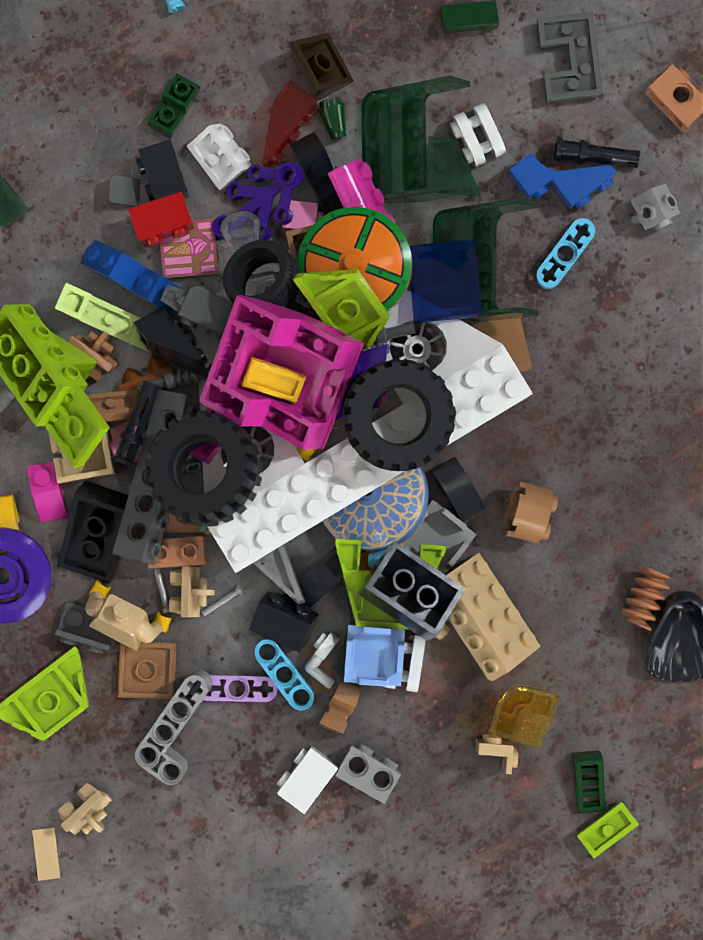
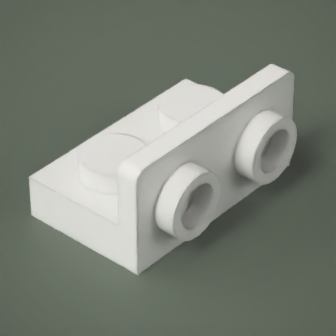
(219, 155)

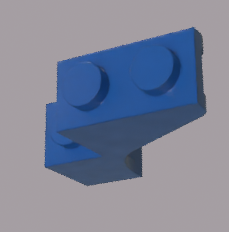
(570, 185)
(127, 273)

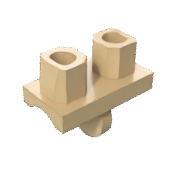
(193, 591)
(88, 814)

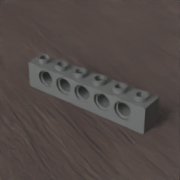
(137, 513)

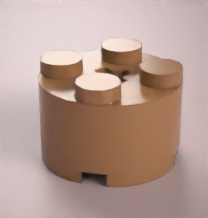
(529, 512)

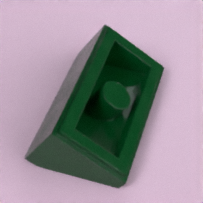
(469, 16)

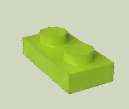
(607, 829)

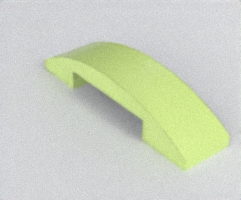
(99, 315)

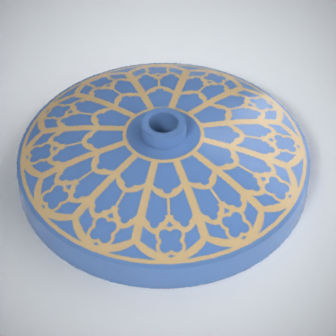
(385, 515)

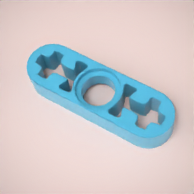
(571, 232)

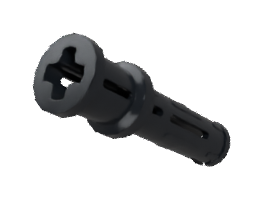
(583, 152)
(149, 391)

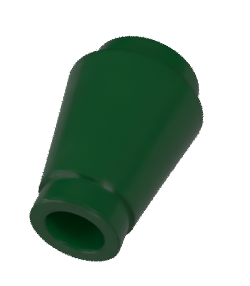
(333, 116)

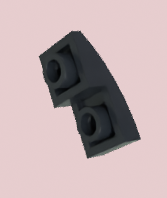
(458, 489)

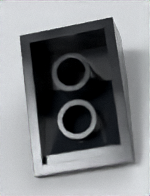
(93, 532)

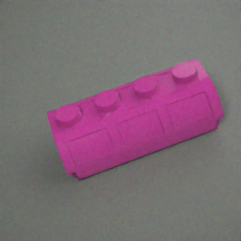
(356, 187)

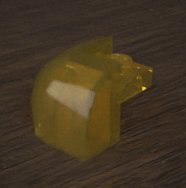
(523, 715)

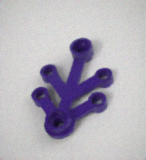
(264, 196)

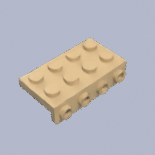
(489, 620)

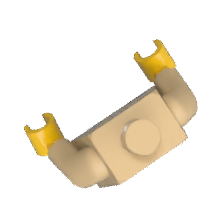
(122, 619)

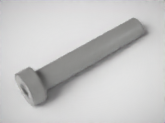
(162, 591)
(237, 591)

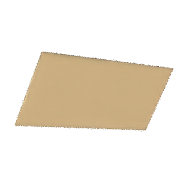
(46, 854)

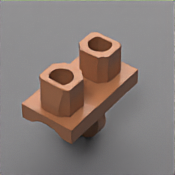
(105, 362)

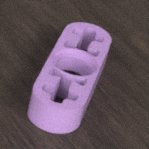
(258, 681)

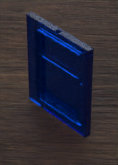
(445, 281)

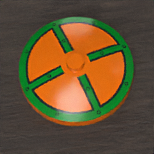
(364, 242)

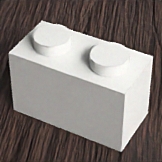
(306, 779)

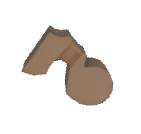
(341, 707)

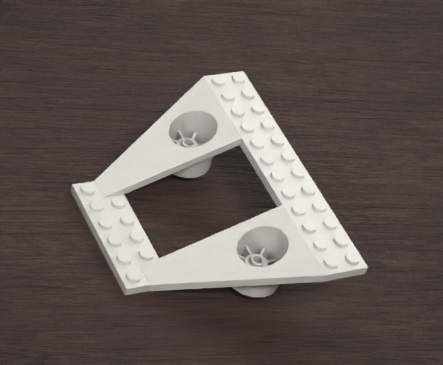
(304, 494)

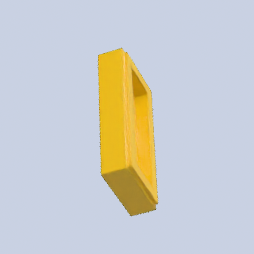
(273, 380)

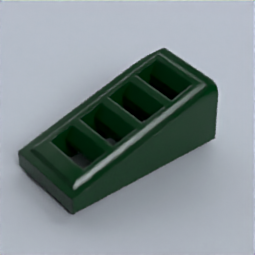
(588, 758)

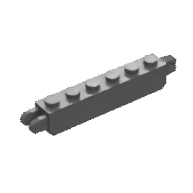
(200, 308)

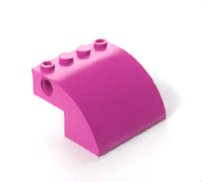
(289, 341)

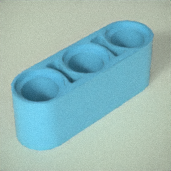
(286, 688)

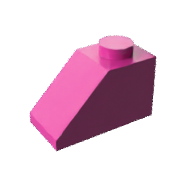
(47, 493)

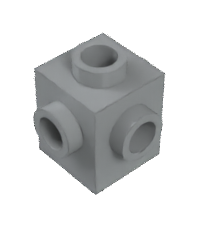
(656, 207)

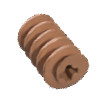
(646, 597)

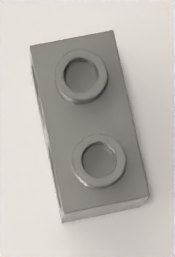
(364, 779)

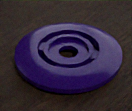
(29, 575)

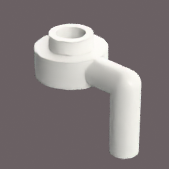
(323, 646)

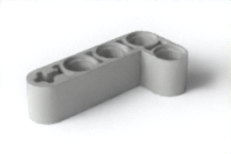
(176, 721)

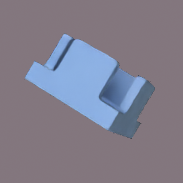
(374, 656)

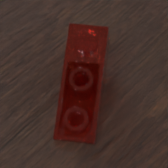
(288, 114)

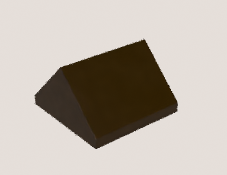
(320, 65)

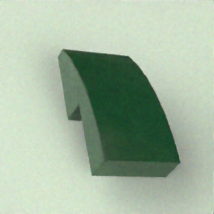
(174, 105)

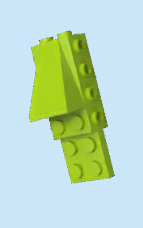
(50, 382)

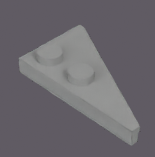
(280, 571)

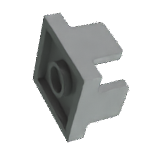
(441, 528)

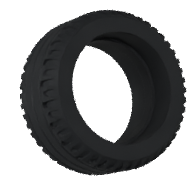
(253, 256)

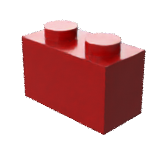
(161, 219)

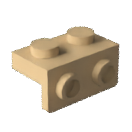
(495, 746)

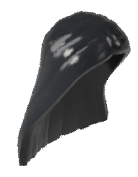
(677, 641)

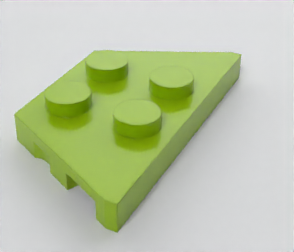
(345, 302)
(48, 698)

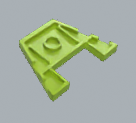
(363, 611)

